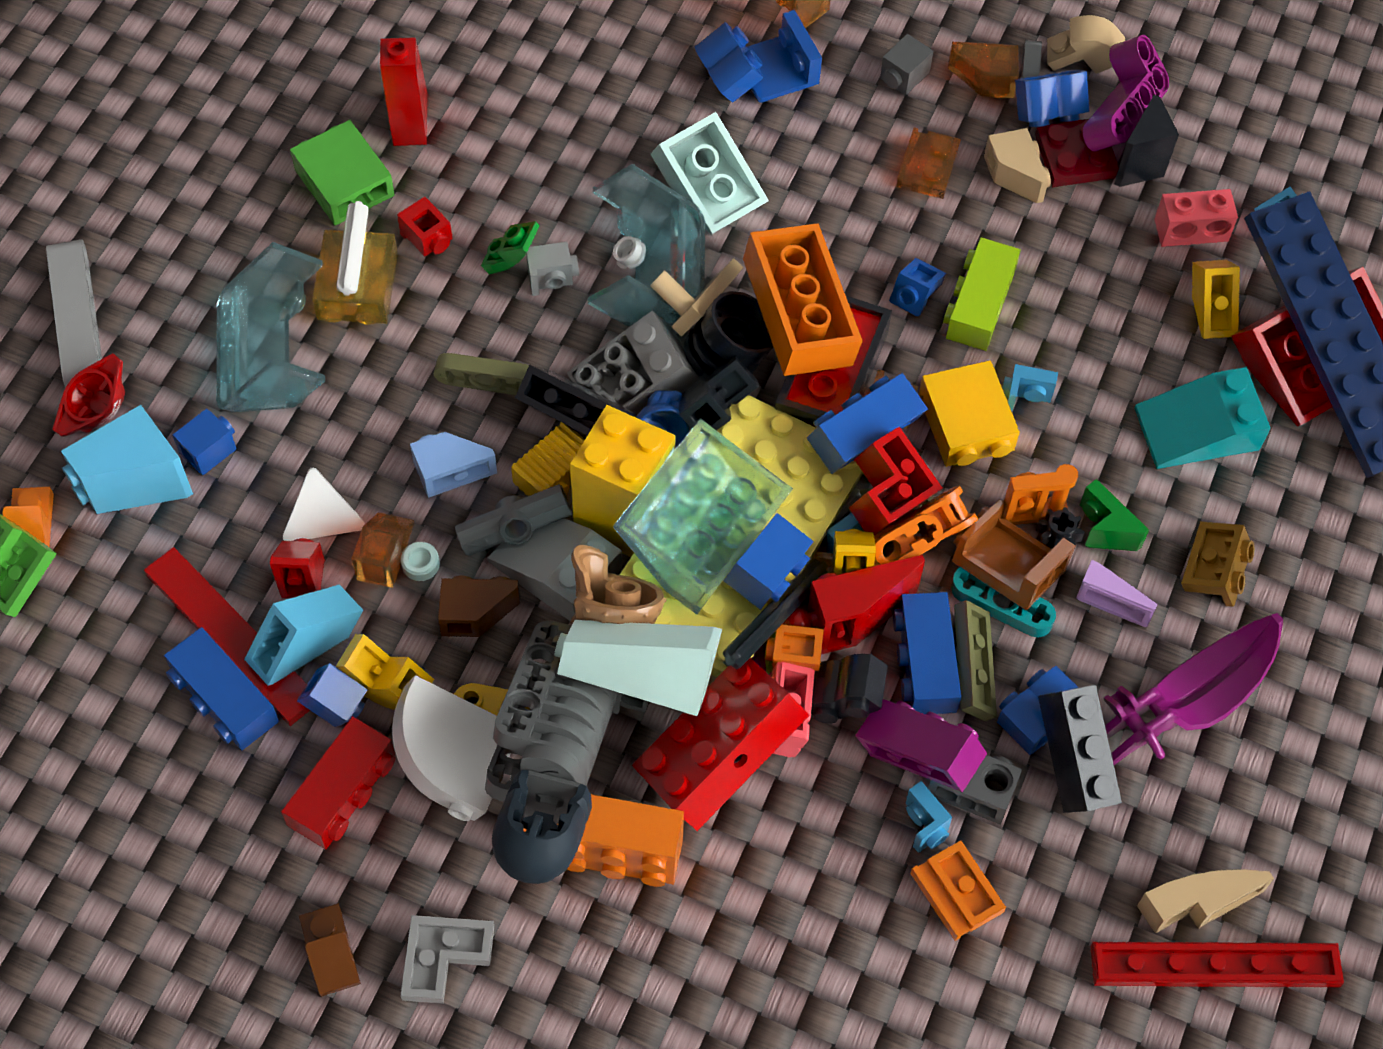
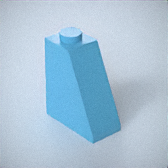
(301, 631)

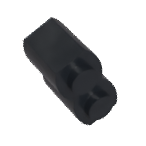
(848, 688)

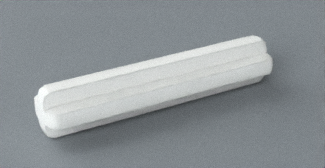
(352, 248)

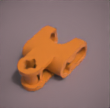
(938, 523)

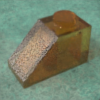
(986, 67)
(380, 549)

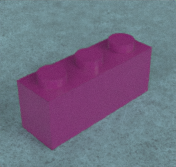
(922, 744)

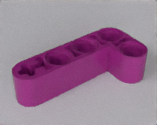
(1140, 79)

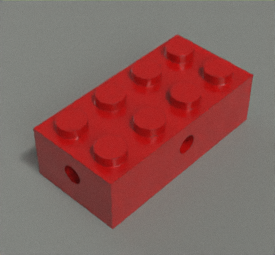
(713, 754)

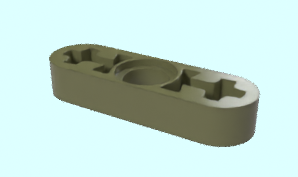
(479, 373)

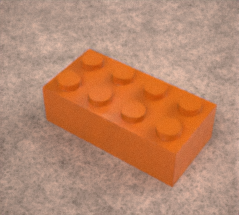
(801, 299)
(631, 841)

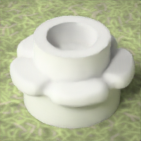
(629, 252)

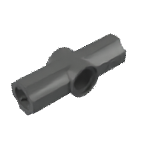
(513, 520)

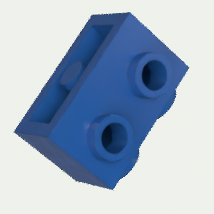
(768, 561)

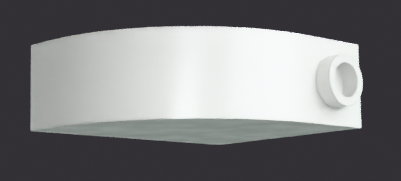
(444, 747)

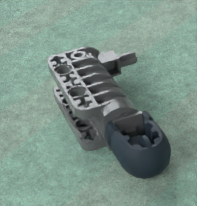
(557, 753)

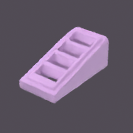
(1114, 595)

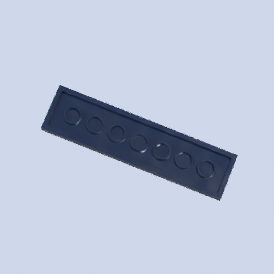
(1327, 318)

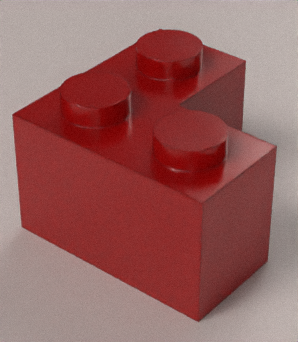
(898, 481)

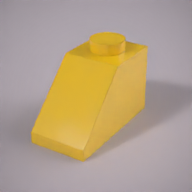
(1216, 297)
(853, 551)

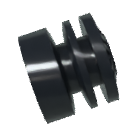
(728, 329)

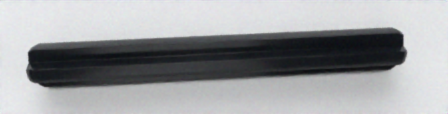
(773, 616)

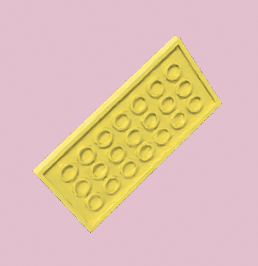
(812, 506)

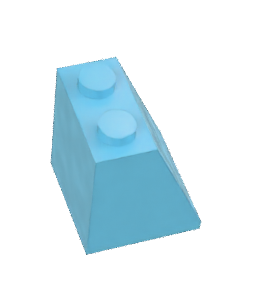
(125, 465)

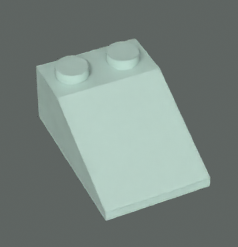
(710, 172)

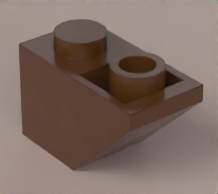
(475, 605)

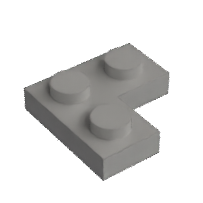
(435, 944)

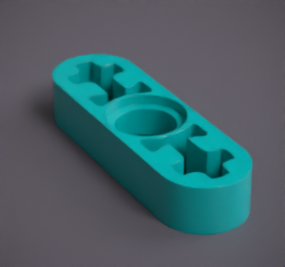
(1006, 615)

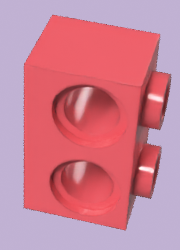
(1196, 217)

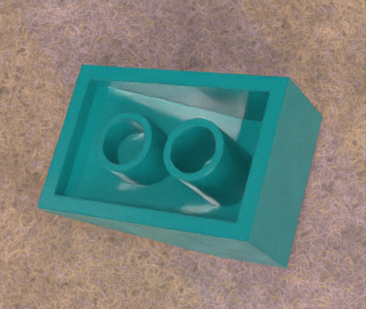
(1204, 419)

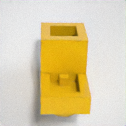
(378, 671)

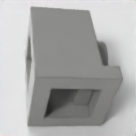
(551, 266)

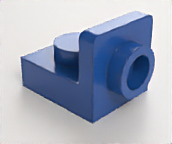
(915, 285)

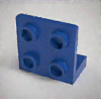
(787, 60)

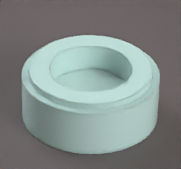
(420, 561)

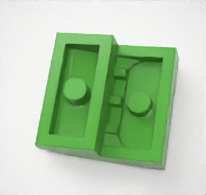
(21, 565)

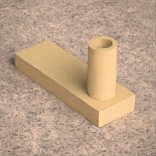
(684, 304)

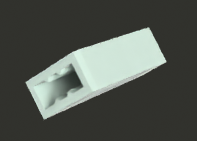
(642, 660)

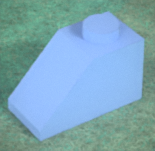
(450, 462)

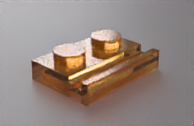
(928, 163)

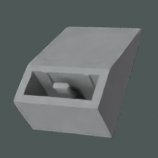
(637, 365)

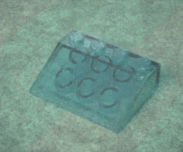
(700, 514)

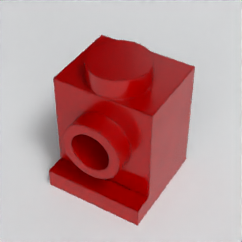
(425, 227)

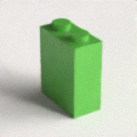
(342, 170)

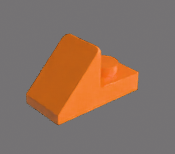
(32, 511)

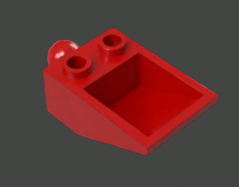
(857, 601)

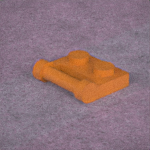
(1029, 492)

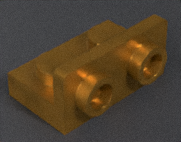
(1219, 561)

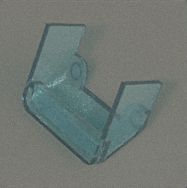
(673, 241)
(255, 333)

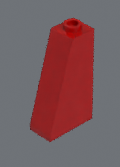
(404, 90)

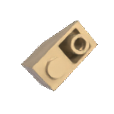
(1017, 164)

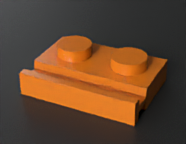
(958, 890)

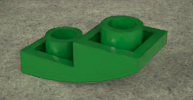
(511, 248)

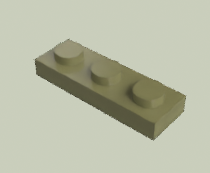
(975, 660)

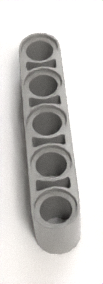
(73, 307)

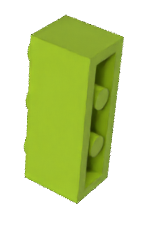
(981, 293)

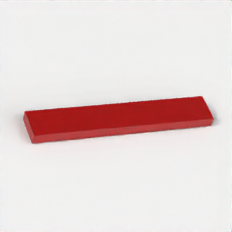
(209, 610)
(1216, 964)

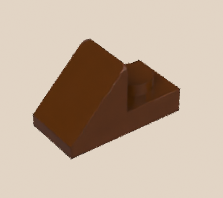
(329, 950)

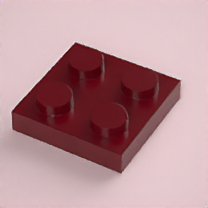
(1069, 156)

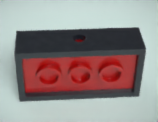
(816, 393)

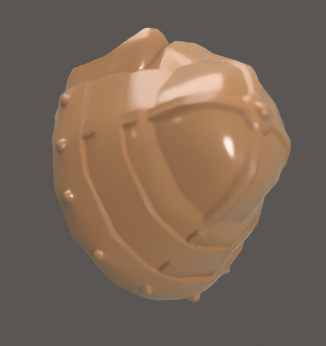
(611, 596)

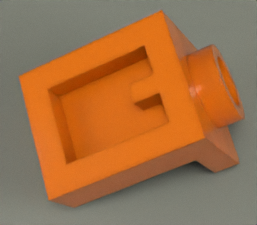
(796, 646)

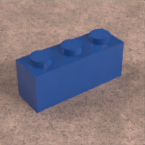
(865, 420)
(927, 653)
(220, 689)

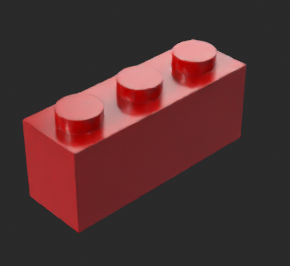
(339, 783)

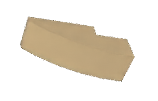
(1201, 896)

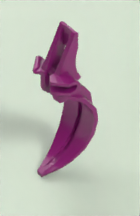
(1199, 689)

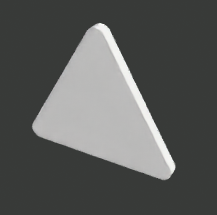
(320, 511)

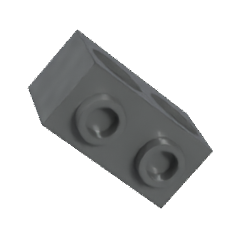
(977, 796)

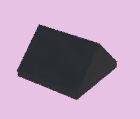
(1149, 146)

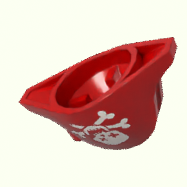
(91, 397)

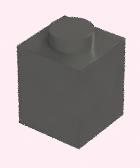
(906, 64)

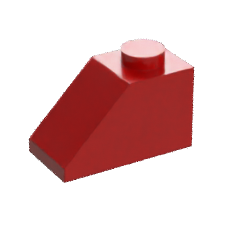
(297, 567)

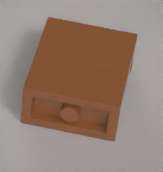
(1010, 557)

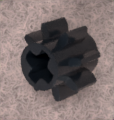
(1062, 521)

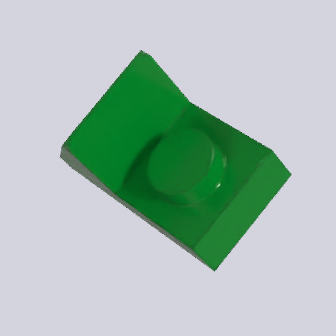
(1116, 524)

